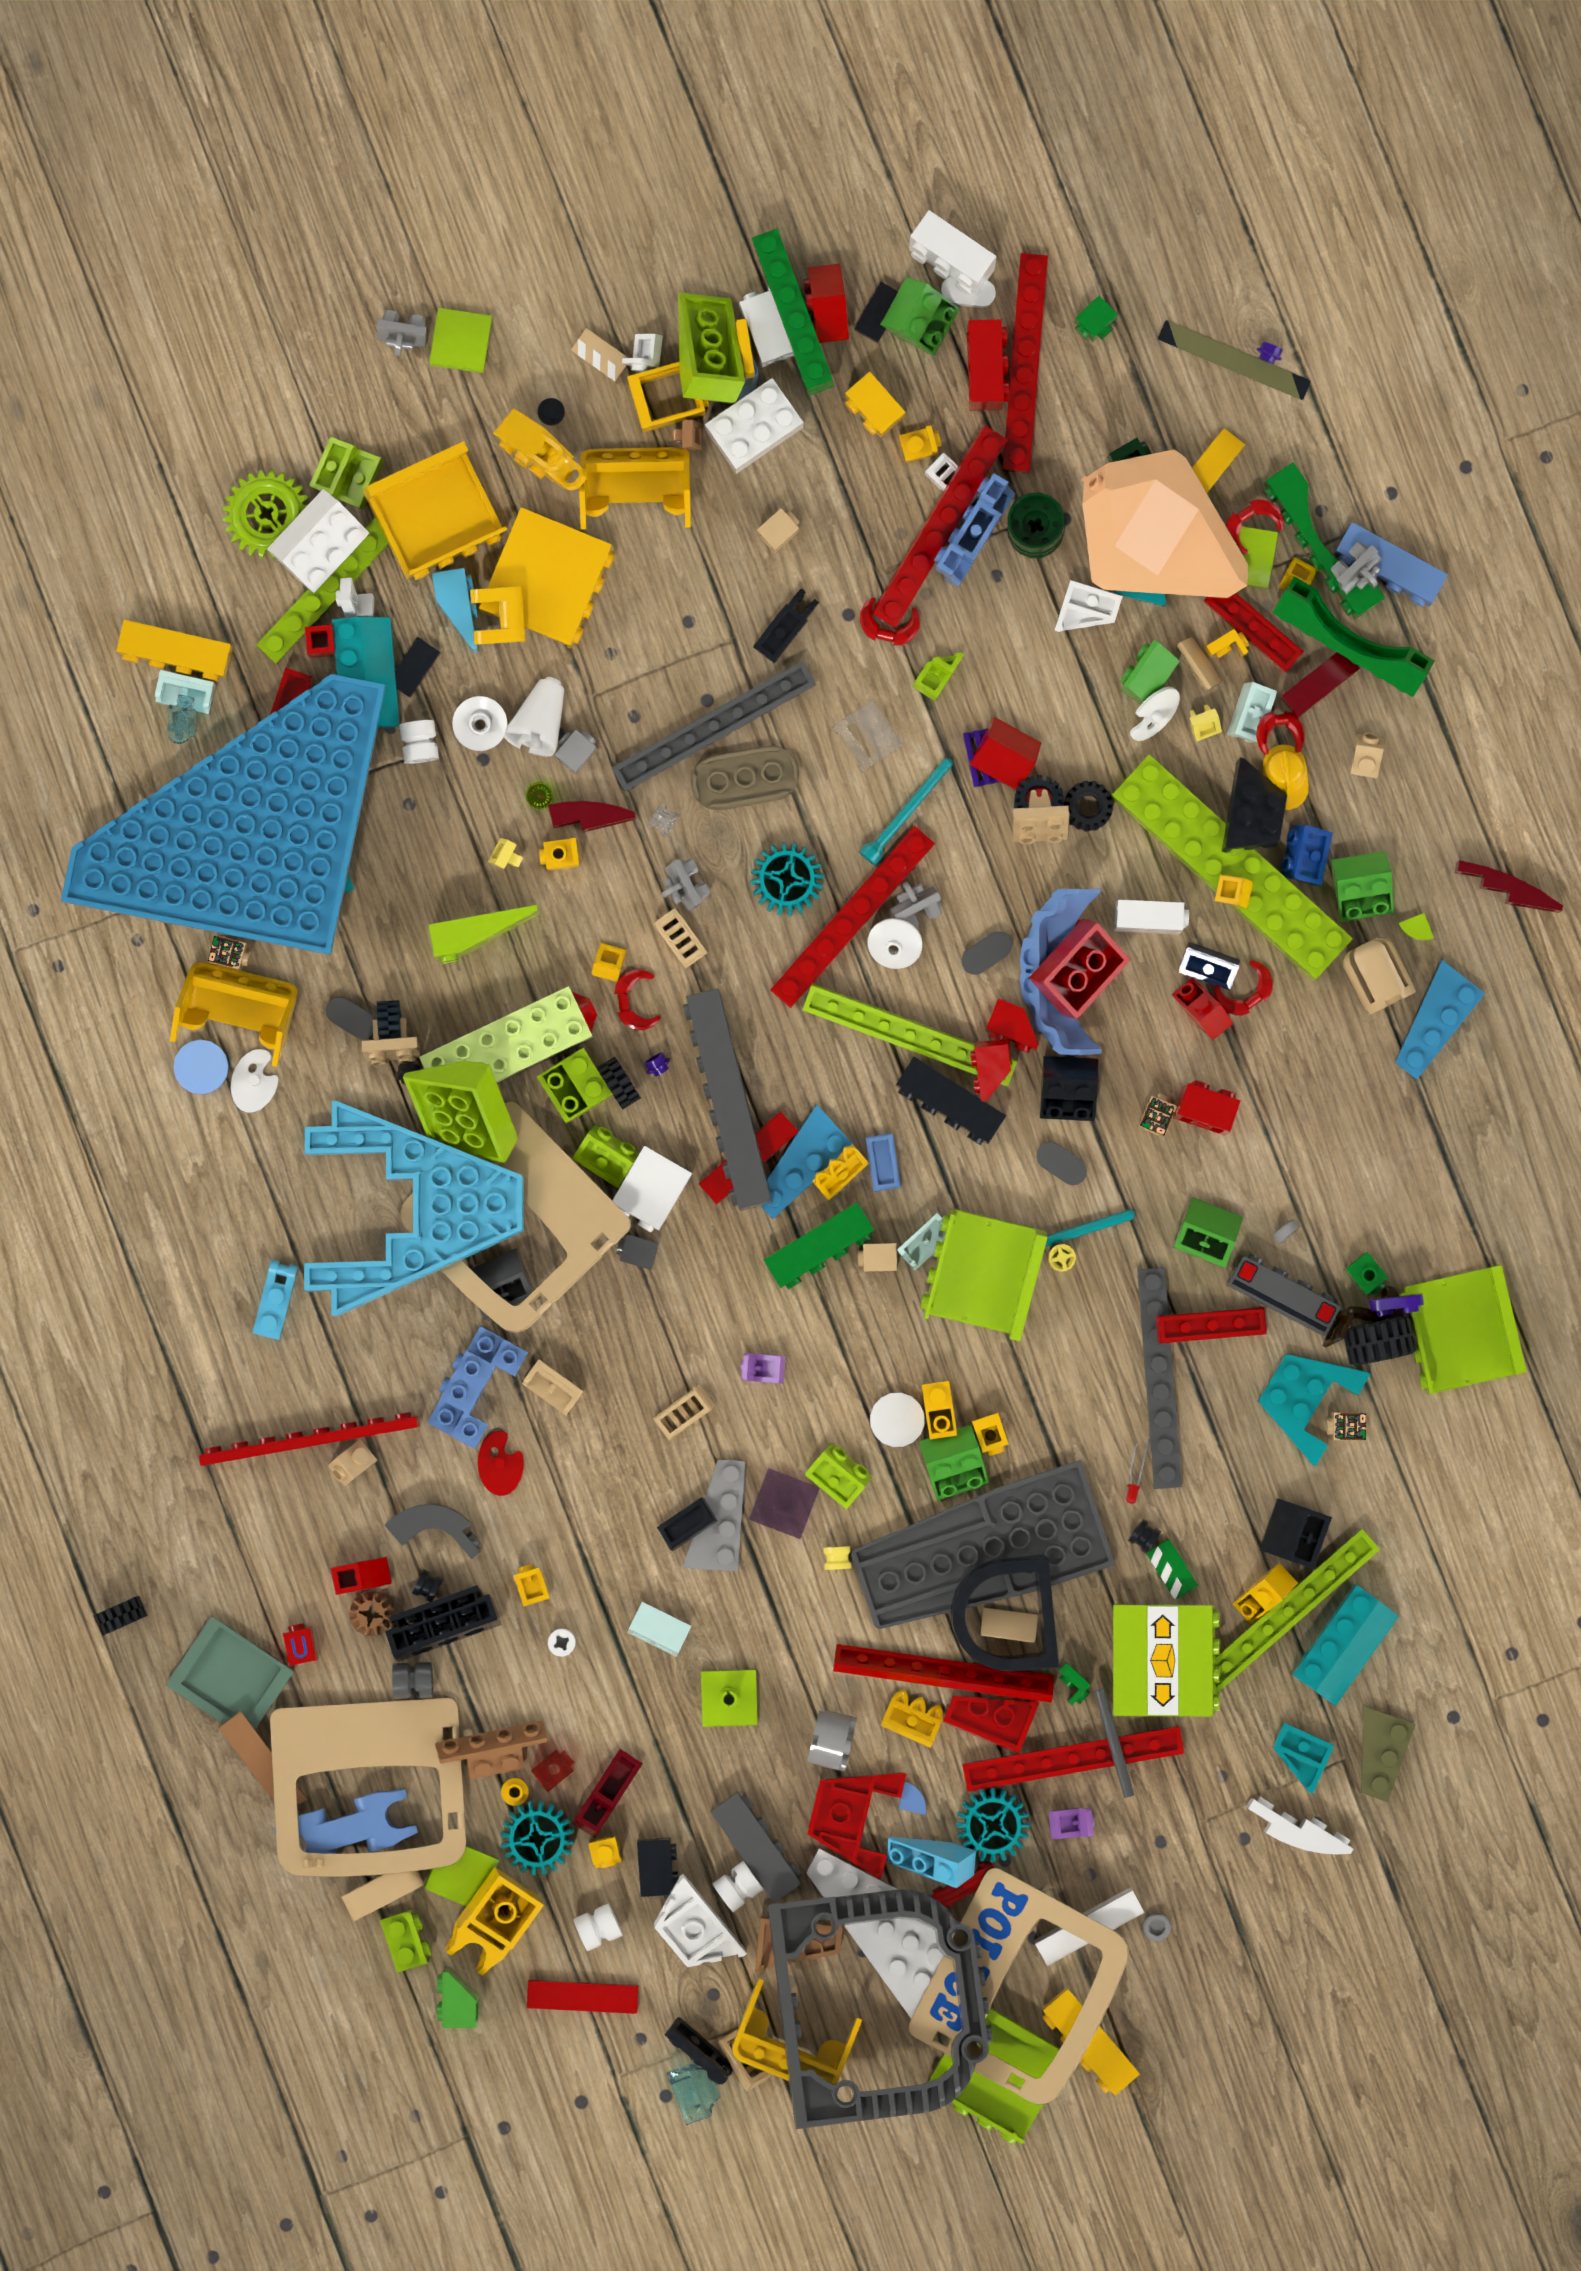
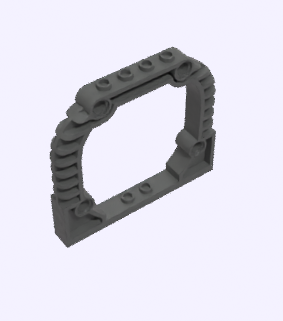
(813, 2098)

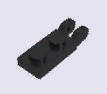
(784, 628)
(699, 2050)

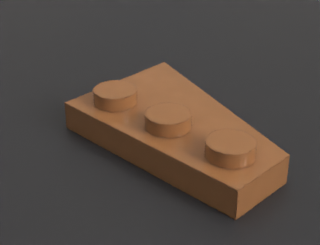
(813, 1950)

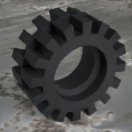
(1100, 794)
(618, 1083)
(120, 1615)

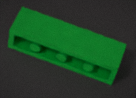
(819, 1245)

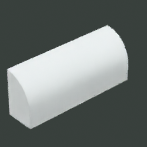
(1110, 1913)

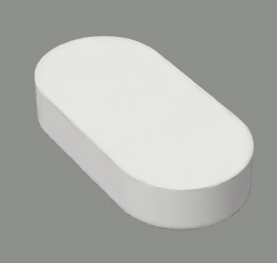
(983, 299)

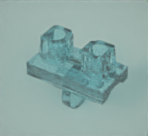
(182, 720)

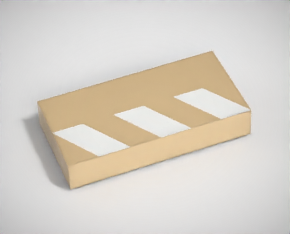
(599, 355)

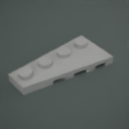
(720, 1543)

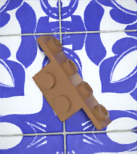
(493, 1750)

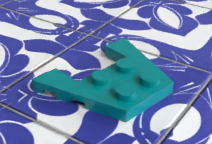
(1297, 1392)

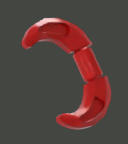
(1257, 506)
(899, 638)
(1288, 719)
(1264, 990)
(627, 1016)

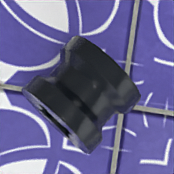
(1144, 1536)
(427, 1586)

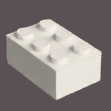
(951, 253)
(754, 425)
(318, 541)

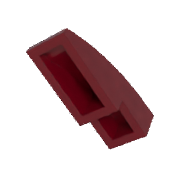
(1318, 684)
(590, 814)
(607, 1793)

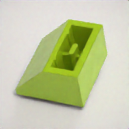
(575, 1086)

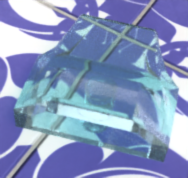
(693, 2092)

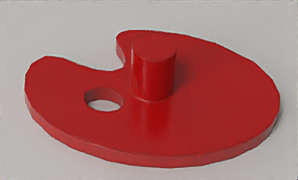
(502, 1472)

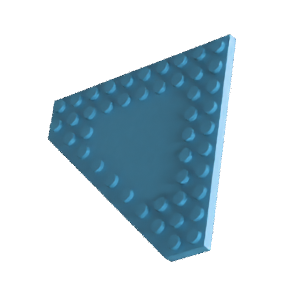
(250, 834)

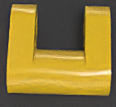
(510, 615)

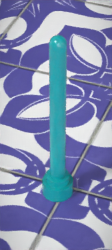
(873, 850)
(1090, 1227)

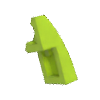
(936, 675)

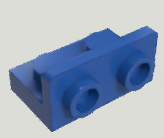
(1306, 854)

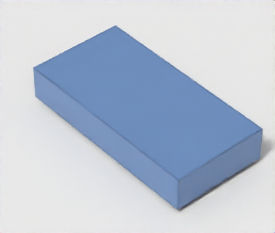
(883, 1162)

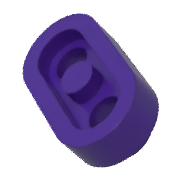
(1385, 1306)

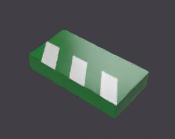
(1171, 1569)

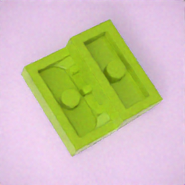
(460, 340)
(346, 472)
(1260, 555)
(463, 1878)

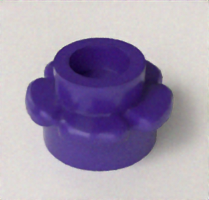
(1269, 352)
(657, 1064)

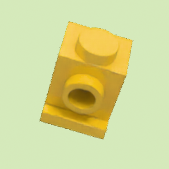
(569, 860)
(987, 1423)
(605, 1852)

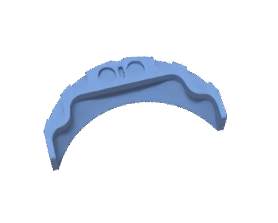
(1048, 930)

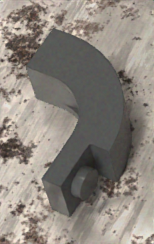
(432, 1516)

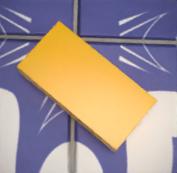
(745, 348)

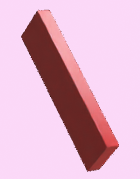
(1256, 630)
(770, 1140)
(1211, 1325)
(582, 1996)

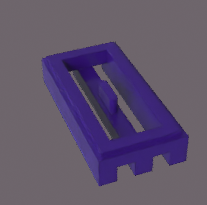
(976, 734)

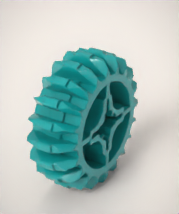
(781, 901)
(1011, 1838)
(514, 1842)

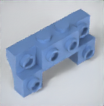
(973, 535)
(468, 1383)

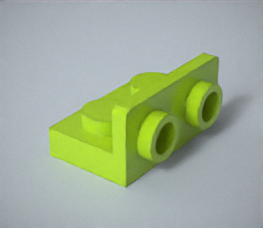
(606, 1155)
(839, 1475)
(405, 1940)

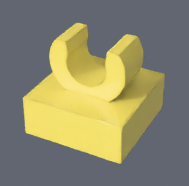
(1205, 724)
(504, 854)

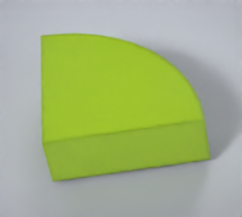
(1417, 928)

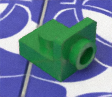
(1071, 1678)

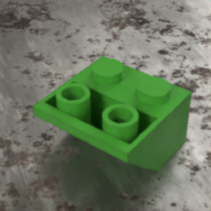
(920, 315)
(1150, 673)
(1363, 886)
(1208, 1232)
(954, 1463)
(458, 2001)

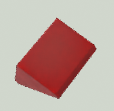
(1006, 754)

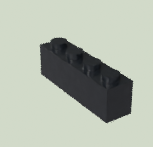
(949, 1100)

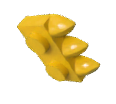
(840, 1171)
(912, 1720)

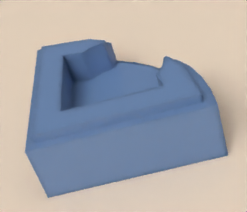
(912, 1799)

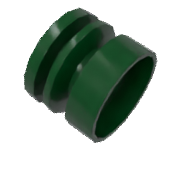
(1034, 510)

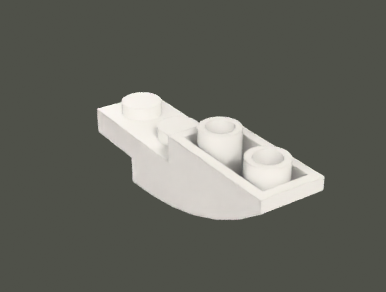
(1309, 1834)

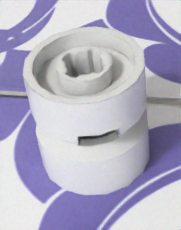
(418, 741)
(738, 1886)
(597, 1927)

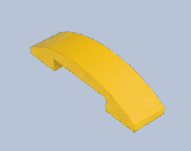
(1217, 459)

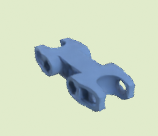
(366, 1824)

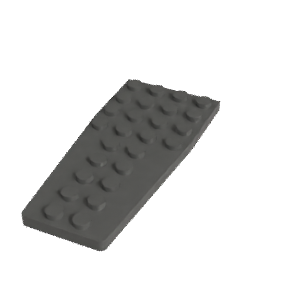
(921, 1566)

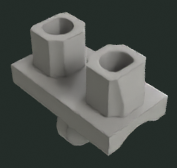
(401, 334)
(1361, 571)
(680, 886)
(914, 900)

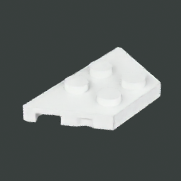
(694, 1927)

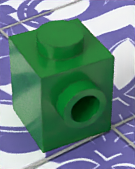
(1095, 320)
(1366, 1274)

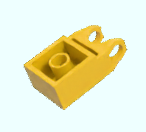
(538, 449)
(491, 1928)

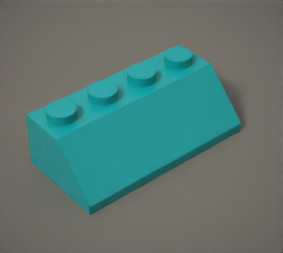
(367, 654)
(1344, 1644)

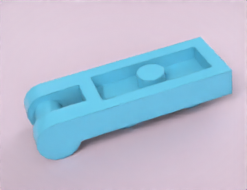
(275, 1300)

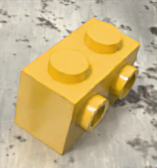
(874, 405)

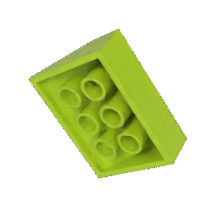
(463, 1109)

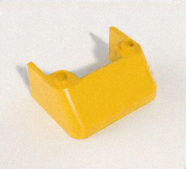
(635, 477)
(236, 1000)
(769, 2055)

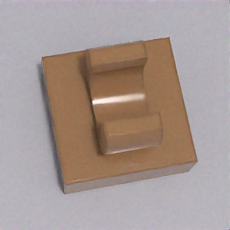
(689, 435)

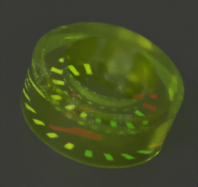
(539, 796)

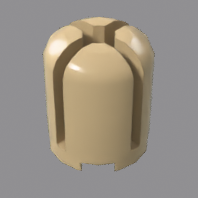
(1377, 974)

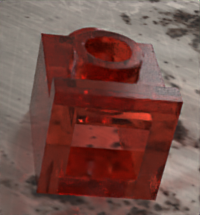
(545, 1777)

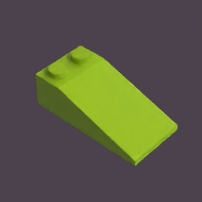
(709, 348)
(465, 935)

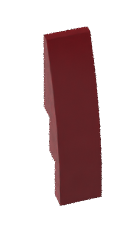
(1518, 892)

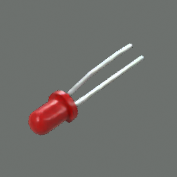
(1133, 1489)

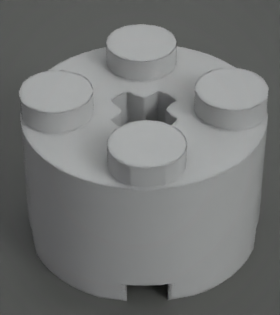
(832, 1740)

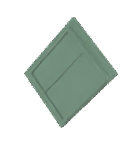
(229, 1675)

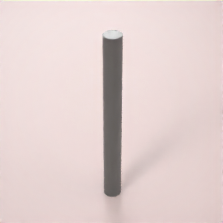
(1114, 1743)

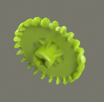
(249, 493)

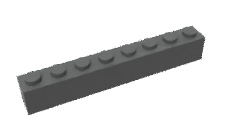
(729, 1100)

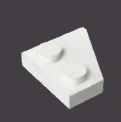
(1087, 607)

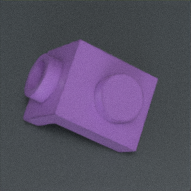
(763, 1368)
(1071, 1823)

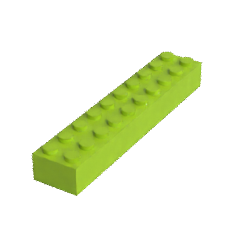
(1196, 840)

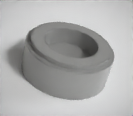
(1286, 1231)
(1156, 1926)

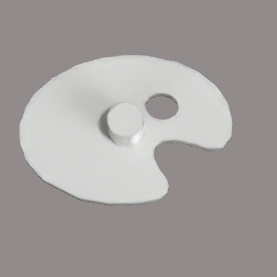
(1156, 709)
(253, 1089)

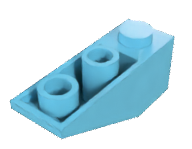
(453, 597)
(933, 1859)

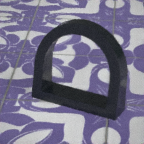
(1040, 1565)

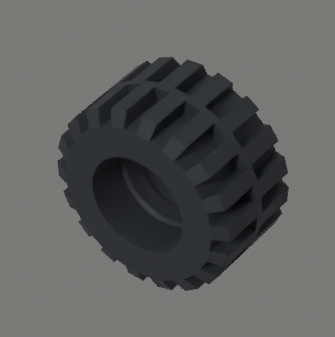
(1380, 1341)

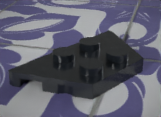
(1253, 811)

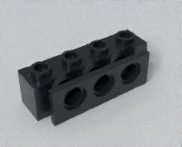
(443, 1628)

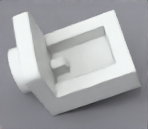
(645, 353)
(353, 604)

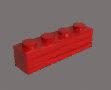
(950, 1895)

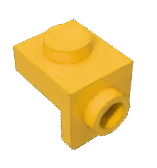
(531, 1584)

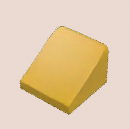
(1300, 570)
(1234, 891)
(608, 962)

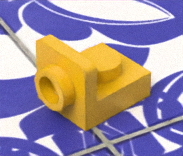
(920, 444)
(1222, 645)

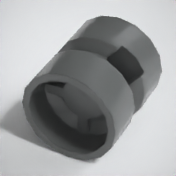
(412, 1680)

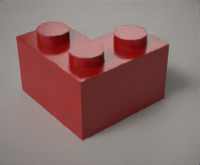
(827, 299)

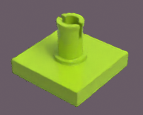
(729, 1698)

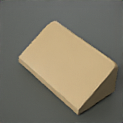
(1198, 664)
(1009, 1625)

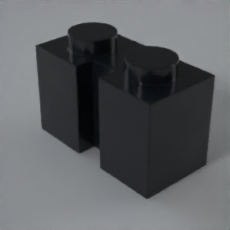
(655, 1866)

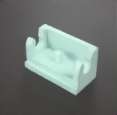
(173, 684)
(1251, 707)
(922, 1243)
(659, 1629)

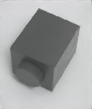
(637, 1251)

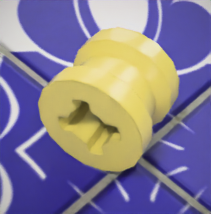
(1062, 1261)
(837, 1557)

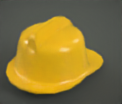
(1288, 773)

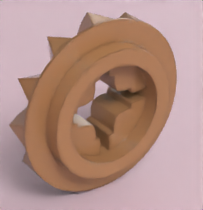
(378, 1625)

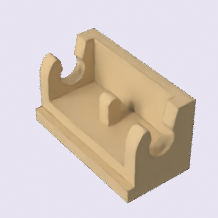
(552, 1387)

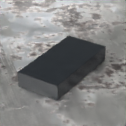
(871, 319)
(415, 666)
(687, 1524)

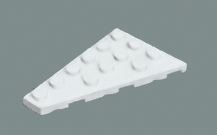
(898, 1949)

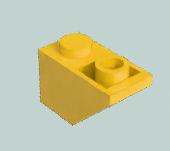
(939, 1410)
(1265, 1593)

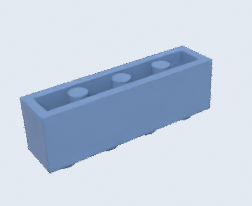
(1397, 567)

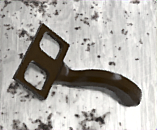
(1354, 1312)

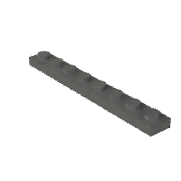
(713, 726)
(1159, 1381)

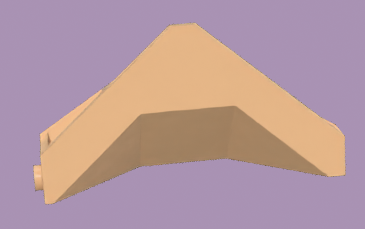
(1158, 530)

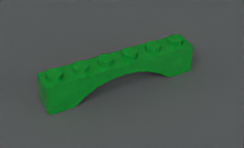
(793, 312)
(1291, 494)
(1399, 666)

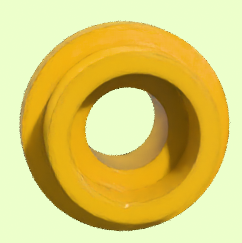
(521, 1785)

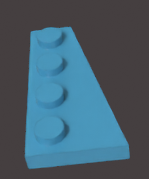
(1439, 1016)
(807, 1154)

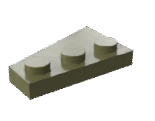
(1383, 1750)

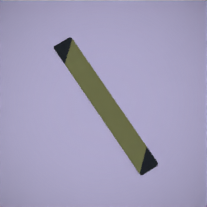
(1234, 360)

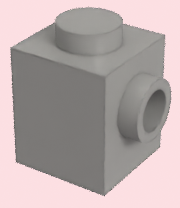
(576, 750)

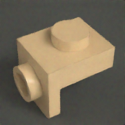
(1367, 755)
(352, 1463)

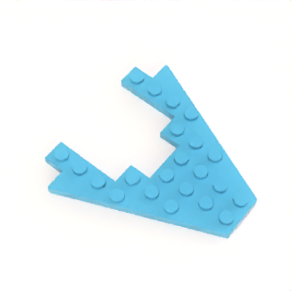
(457, 1206)

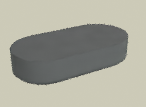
(986, 953)
(350, 1017)
(1061, 1163)

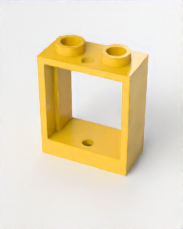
(640, 404)

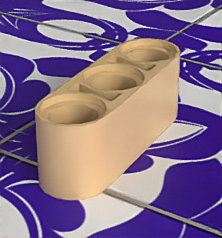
(380, 1892)

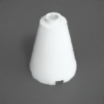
(538, 719)

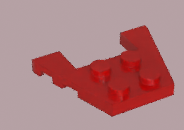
(842, 1812)

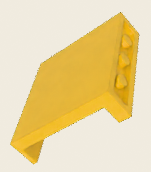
(434, 512)
(556, 573)

